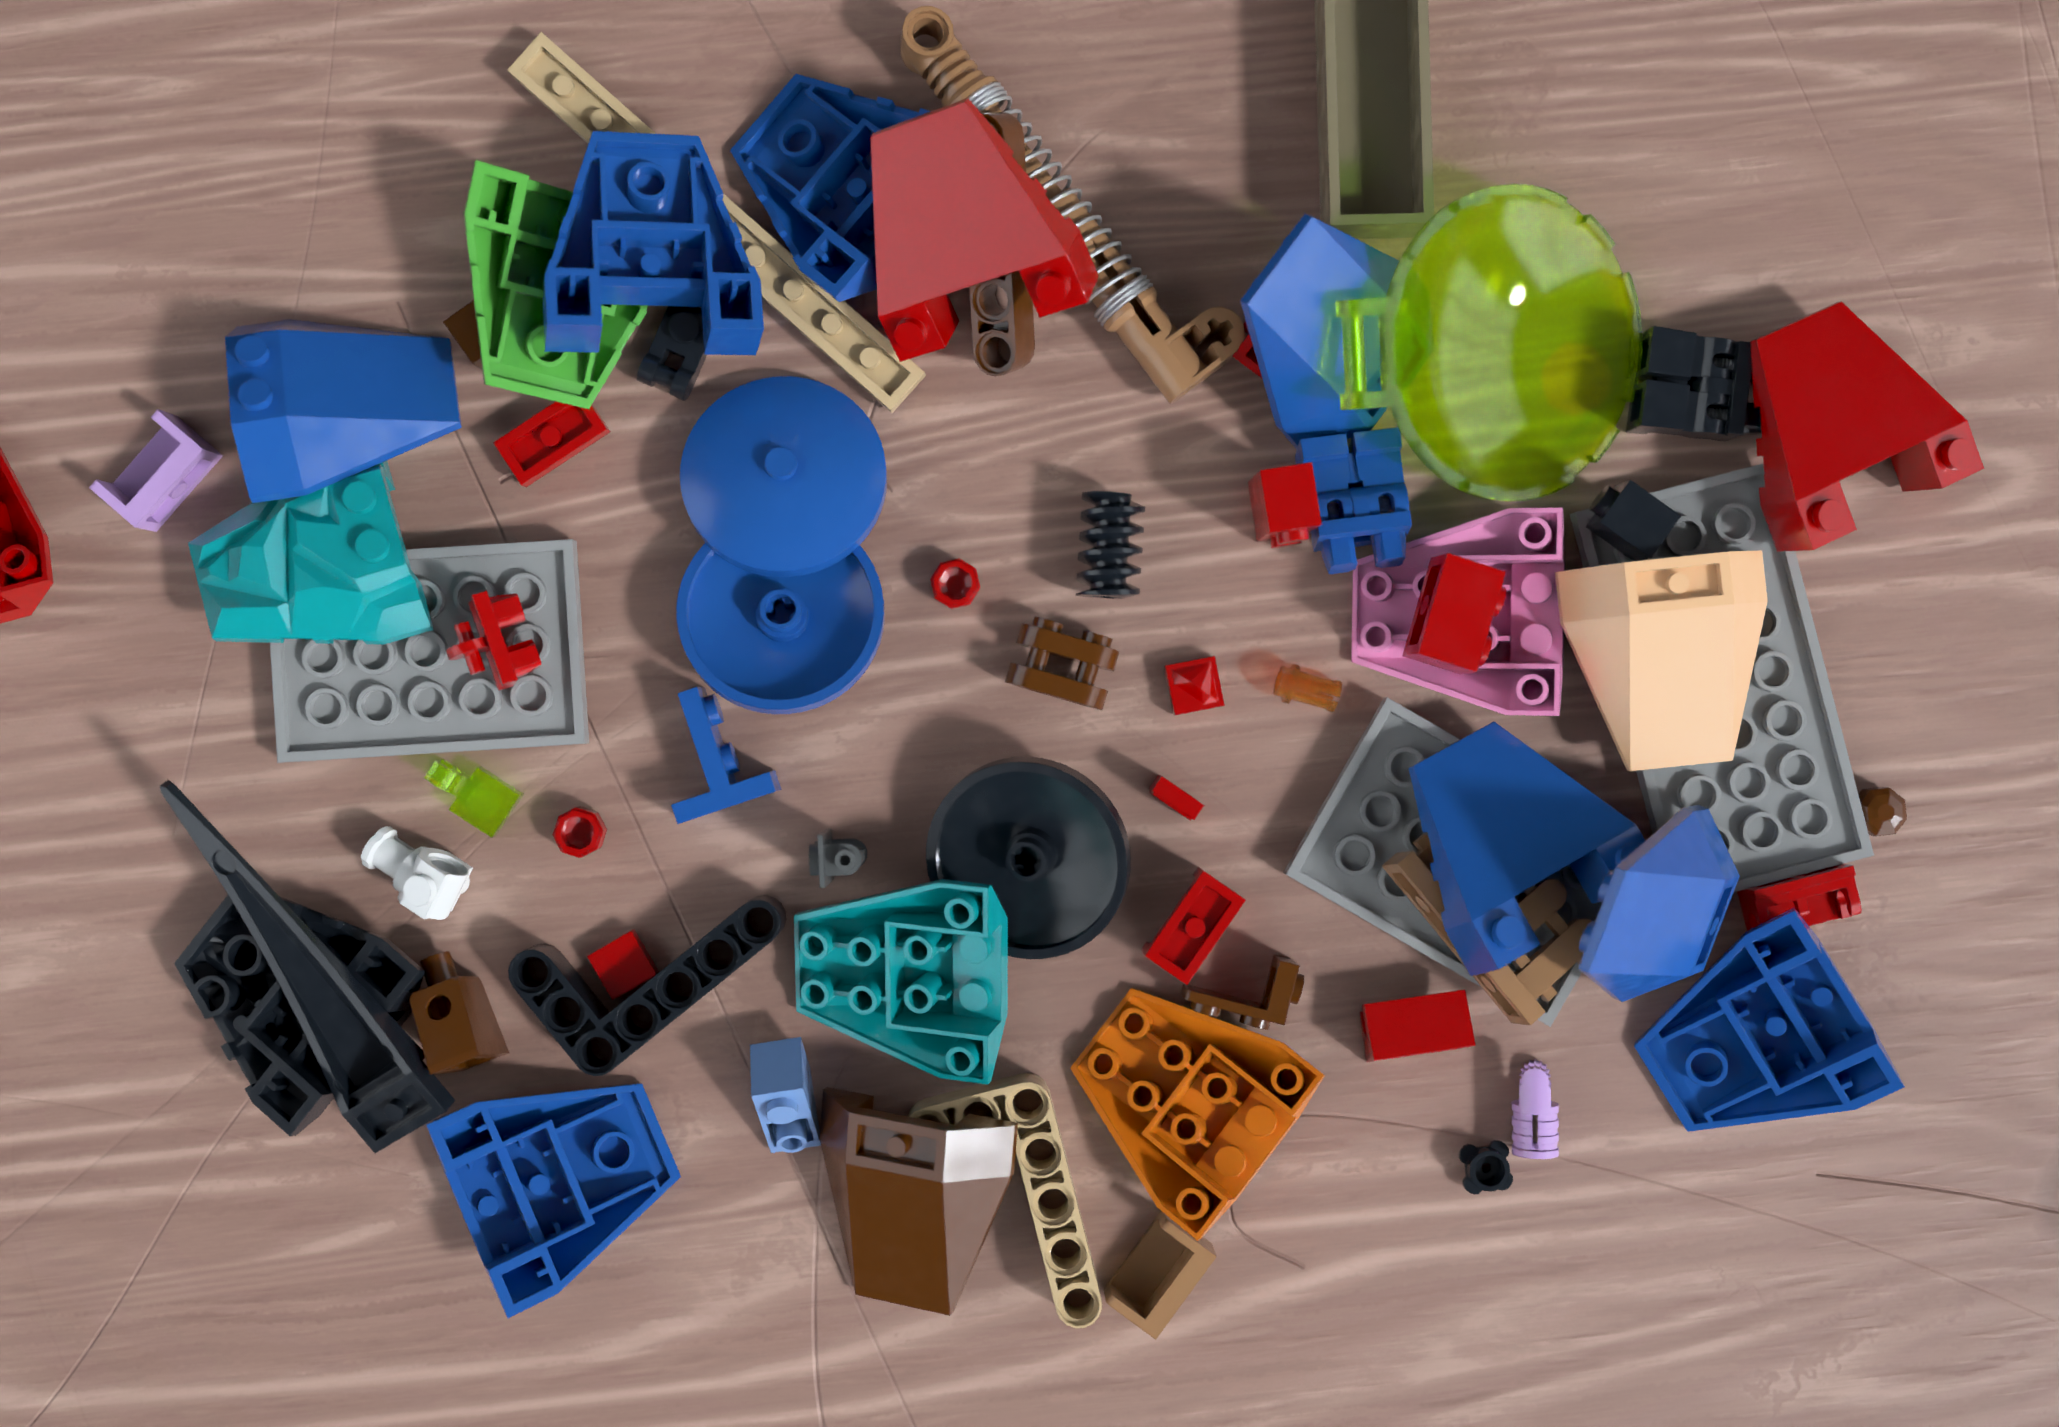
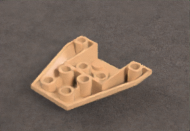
(1668, 651)

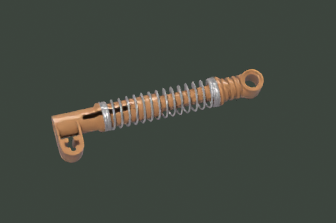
(1122, 298)

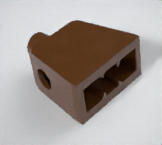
(454, 1018)

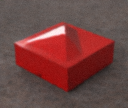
(1194, 685)

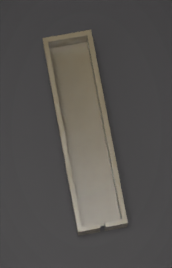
(1374, 116)

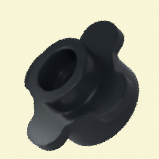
(1494, 1179)

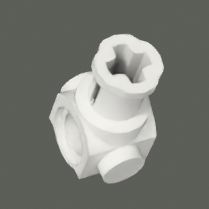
(424, 877)

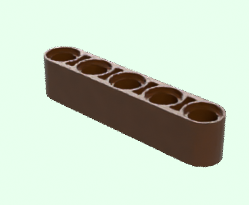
(987, 318)

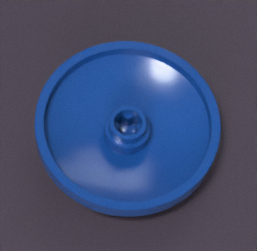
(783, 476)
(780, 639)

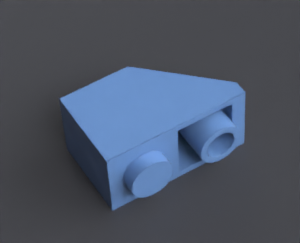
(784, 1095)

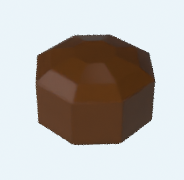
(1882, 810)

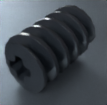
(1109, 544)

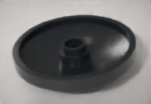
(1043, 845)

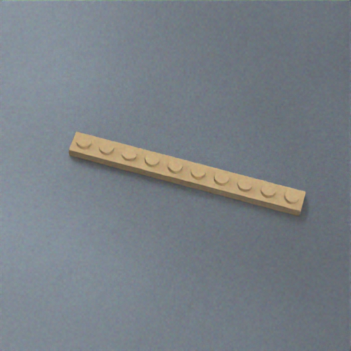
(826, 322)

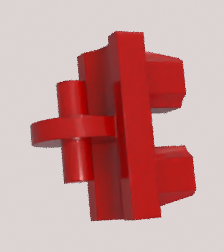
(489, 618)

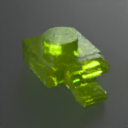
(480, 799)

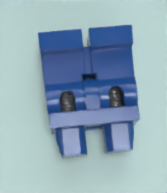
(1359, 497)

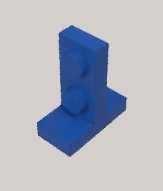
(717, 760)

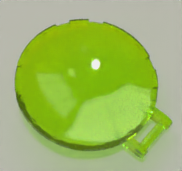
(1502, 343)

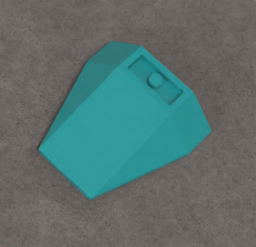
(911, 974)

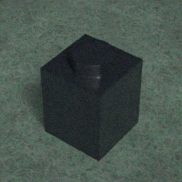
(1631, 520)

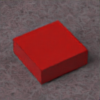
(1175, 798)
(623, 964)

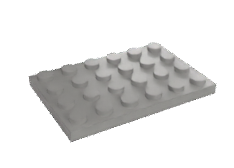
(412, 698)
(1376, 815)

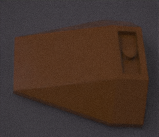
(913, 1196)

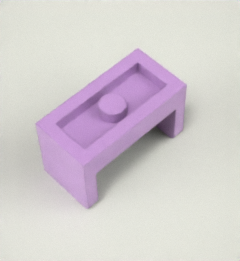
(160, 474)

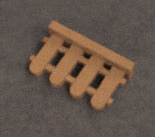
(1511, 991)

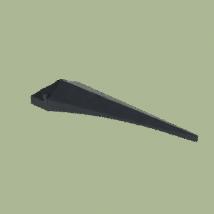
(359, 1046)

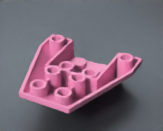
(1526, 636)

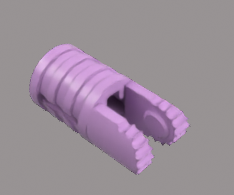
(1535, 1100)

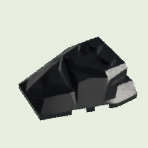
(255, 1018)

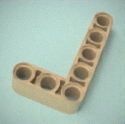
(1038, 1176)

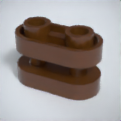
(1046, 638)

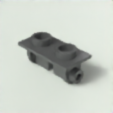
(835, 857)

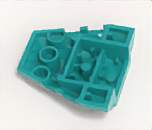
(312, 568)

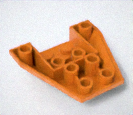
(1192, 1102)

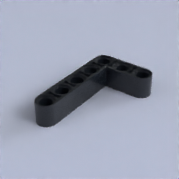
(656, 994)

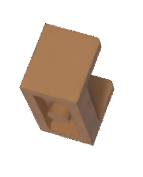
(1158, 1275)

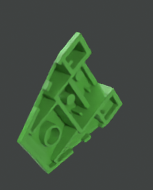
(509, 243)

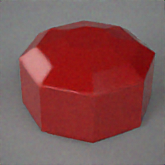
(955, 583)
(579, 832)

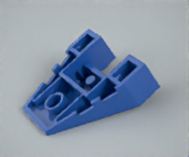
(650, 233)
(1500, 826)

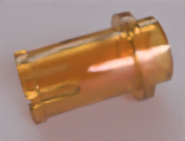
(1306, 688)

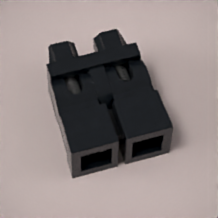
(1693, 387)

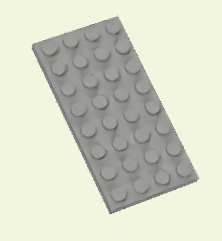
(1791, 789)

